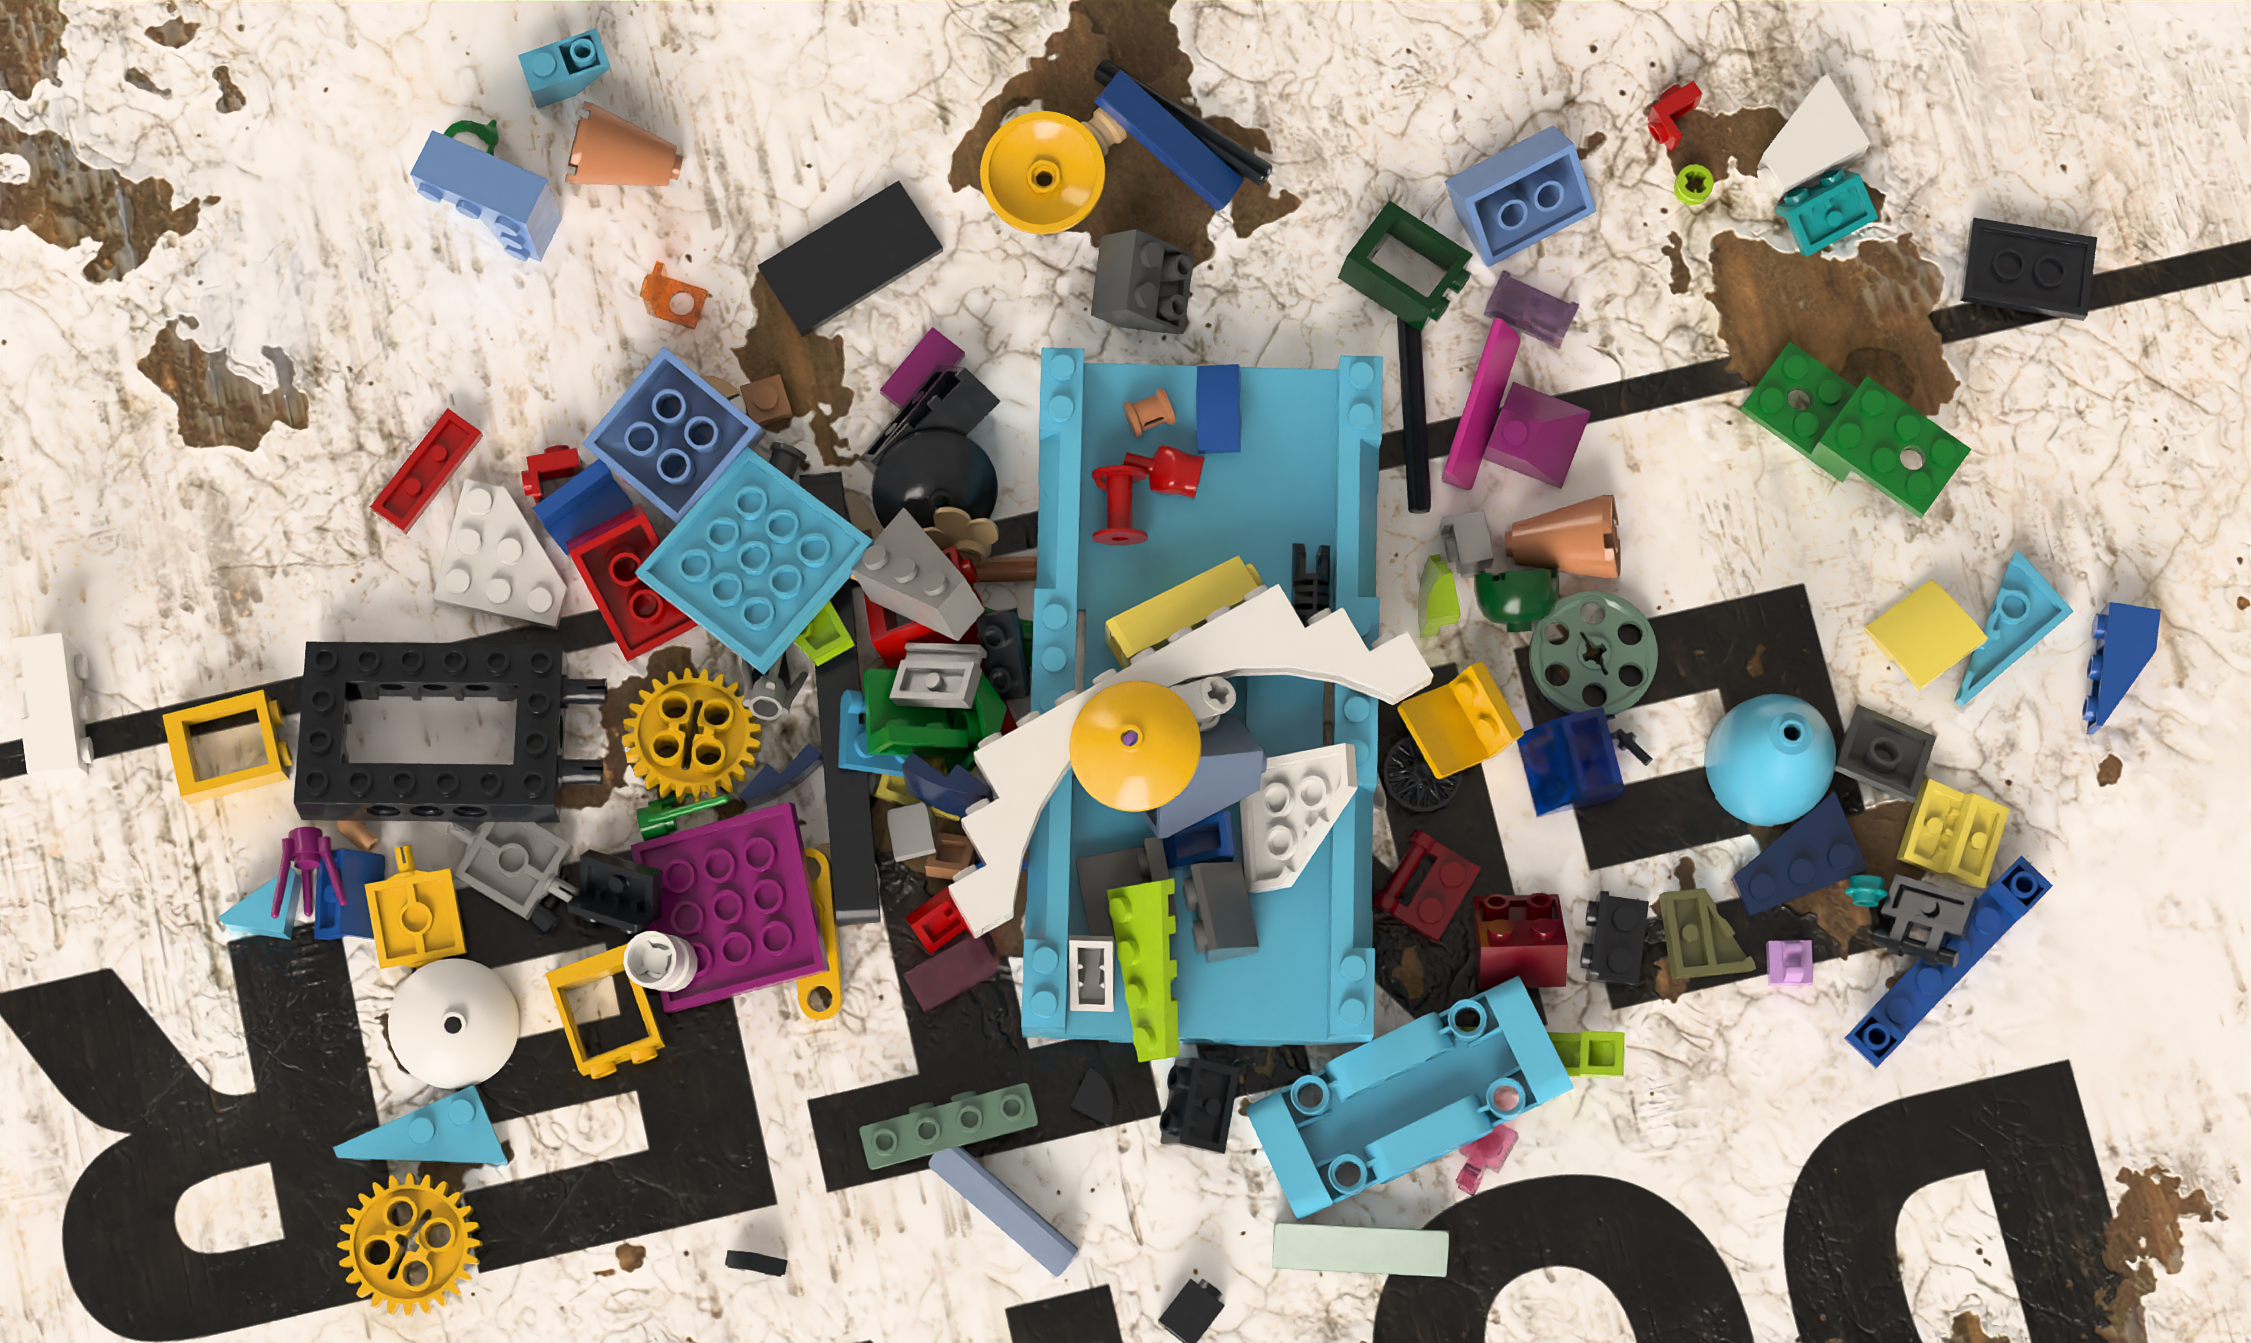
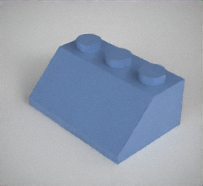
(1521, 195)

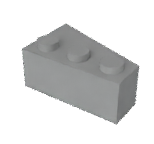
(917, 579)

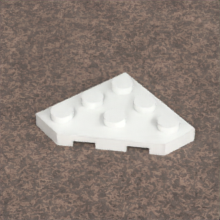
(497, 561)
(1294, 813)

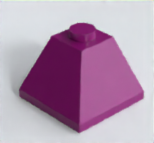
(1537, 435)

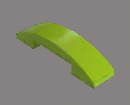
(1588, 1053)

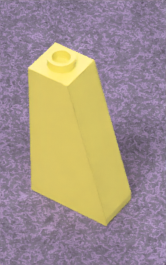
(1178, 608)

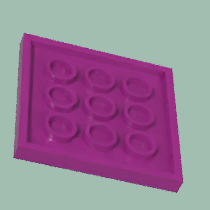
(741, 903)

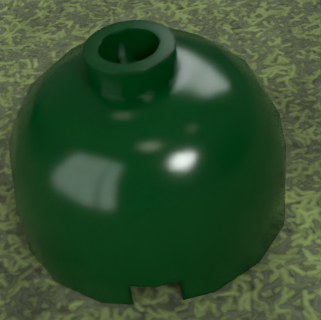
(1517, 597)

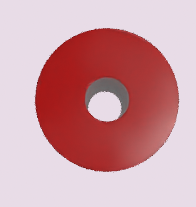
(1118, 484)

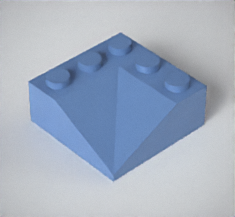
(505, 197)
(672, 435)

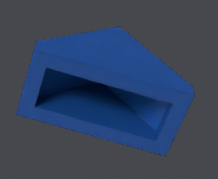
(1201, 843)

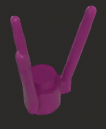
(306, 848)

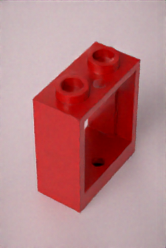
(891, 640)

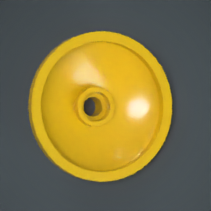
(1035, 147)
(1152, 768)

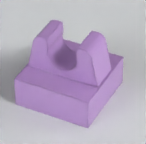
(1789, 963)

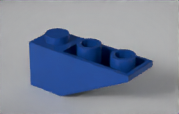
(2124, 647)

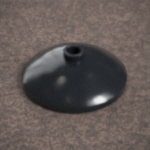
(931, 466)

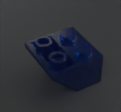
(1570, 763)

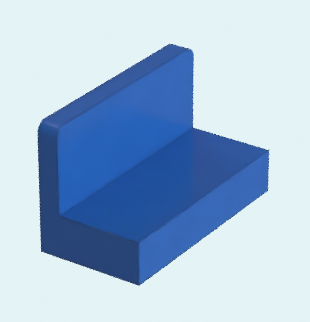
(582, 504)
(354, 918)

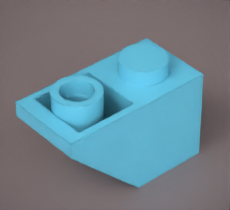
(564, 67)

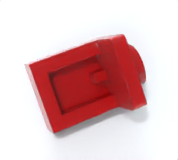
(1672, 106)
(554, 464)
(937, 921)

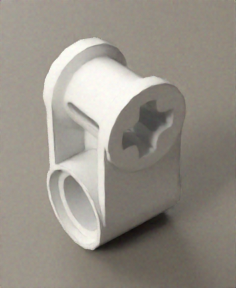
(1207, 699)

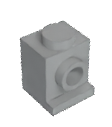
(1468, 542)

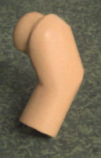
(358, 835)

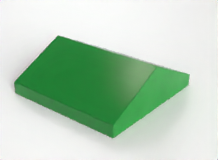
(979, 721)

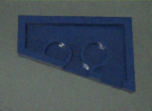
(1801, 861)

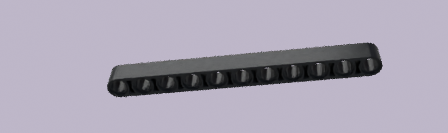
(845, 789)

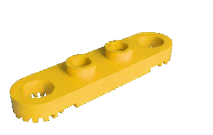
(832, 980)

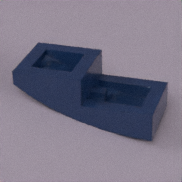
(770, 784)

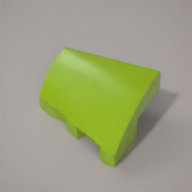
(1437, 597)

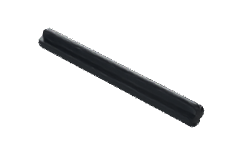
(1225, 148)
(1414, 418)

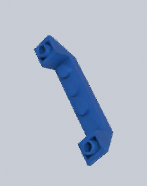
(1924, 985)

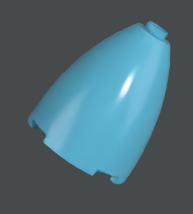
(1770, 759)

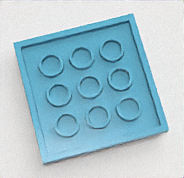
(755, 560)

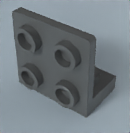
(1118, 870)

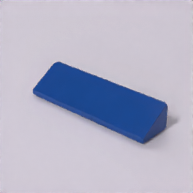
(1169, 141)

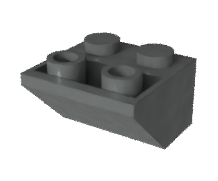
(1142, 283)
(1222, 911)

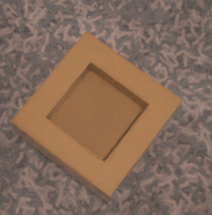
(766, 400)
(952, 856)

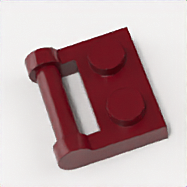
(1439, 893)

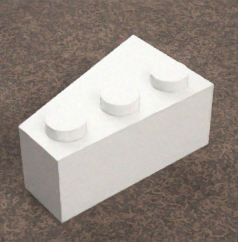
(53, 706)

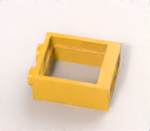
(184, 758)
(589, 971)

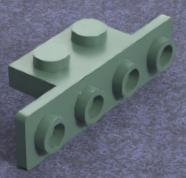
(948, 1126)

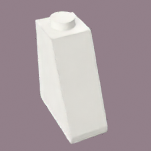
(1812, 142)

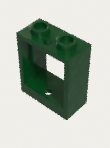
(1390, 291)

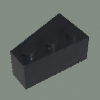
(945, 400)

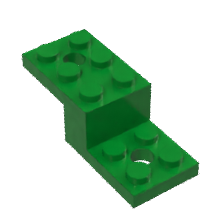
(1855, 429)

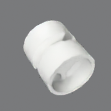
(660, 961)

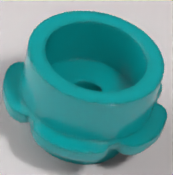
(1866, 890)

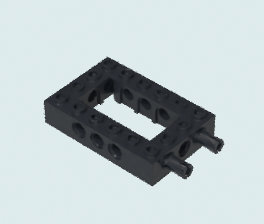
(516, 792)

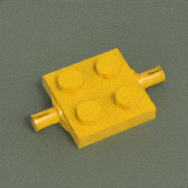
(415, 915)

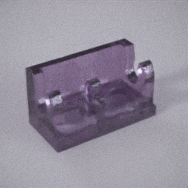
(1531, 310)

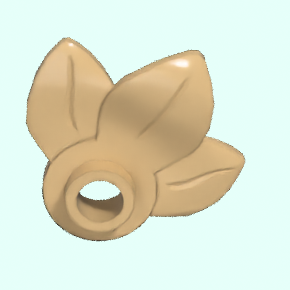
(970, 537)

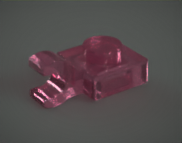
(1485, 1153)

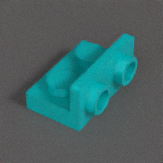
(1827, 210)

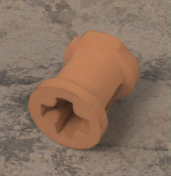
(1149, 412)

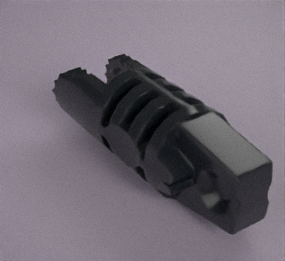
(1310, 590)

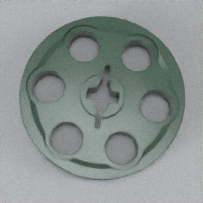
(1601, 635)

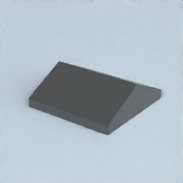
(1884, 753)

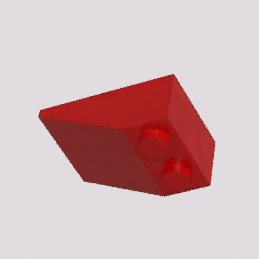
(608, 563)

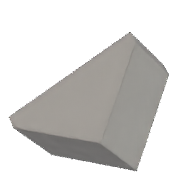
(1092, 973)

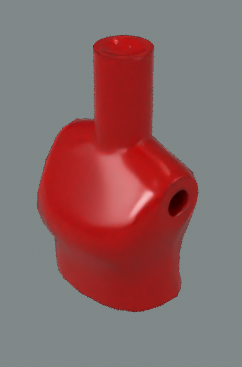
(1170, 470)

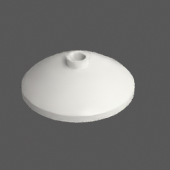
(462, 991)

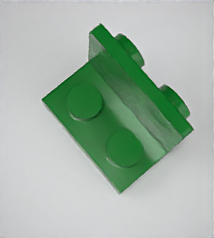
(906, 729)

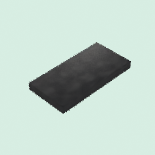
(850, 258)

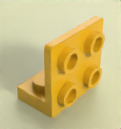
(1461, 722)

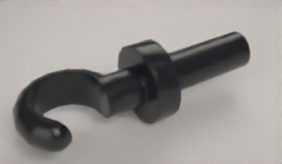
(1627, 741)

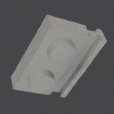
(938, 675)

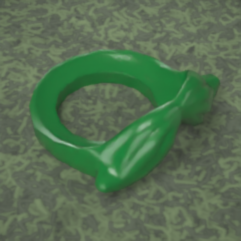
(485, 132)

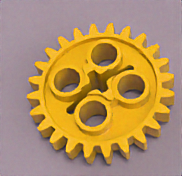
(653, 730)
(376, 1225)

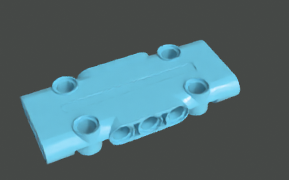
(1408, 1097)

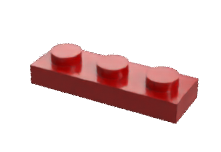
(426, 471)

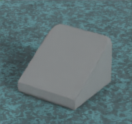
(912, 831)

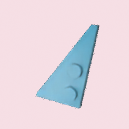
(2019, 618)
(444, 1131)

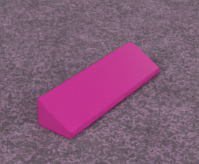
(1481, 406)

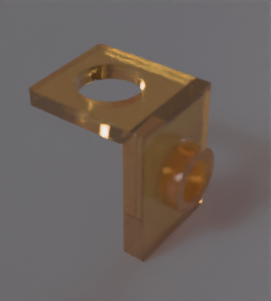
(658, 291)

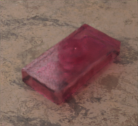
(951, 973)

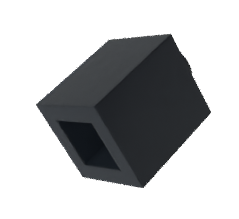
(1192, 1311)

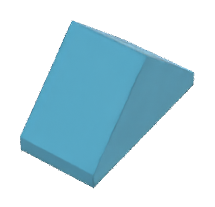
(254, 911)

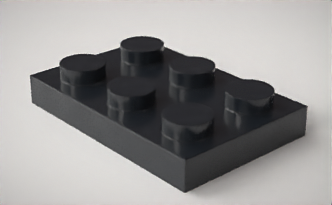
(2028, 269)

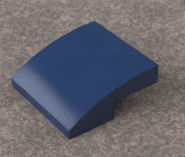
(949, 793)

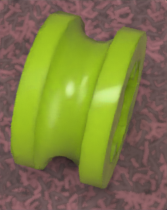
(1681, 181)

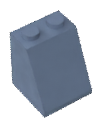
(1225, 774)

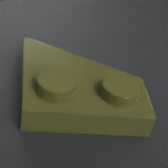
(1699, 937)

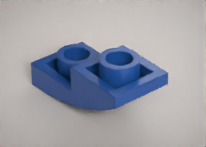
(1218, 409)

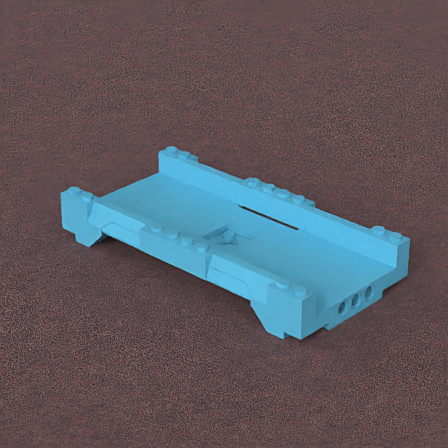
(1299, 478)

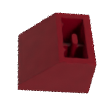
(1520, 938)

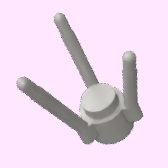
(768, 695)

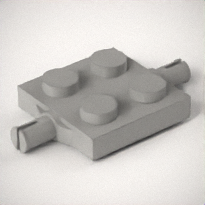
(513, 863)

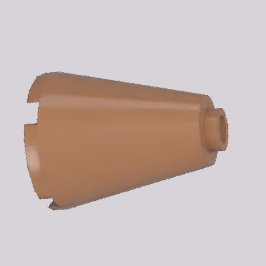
(619, 152)
(1570, 539)

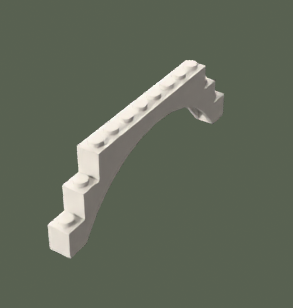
(1249, 640)

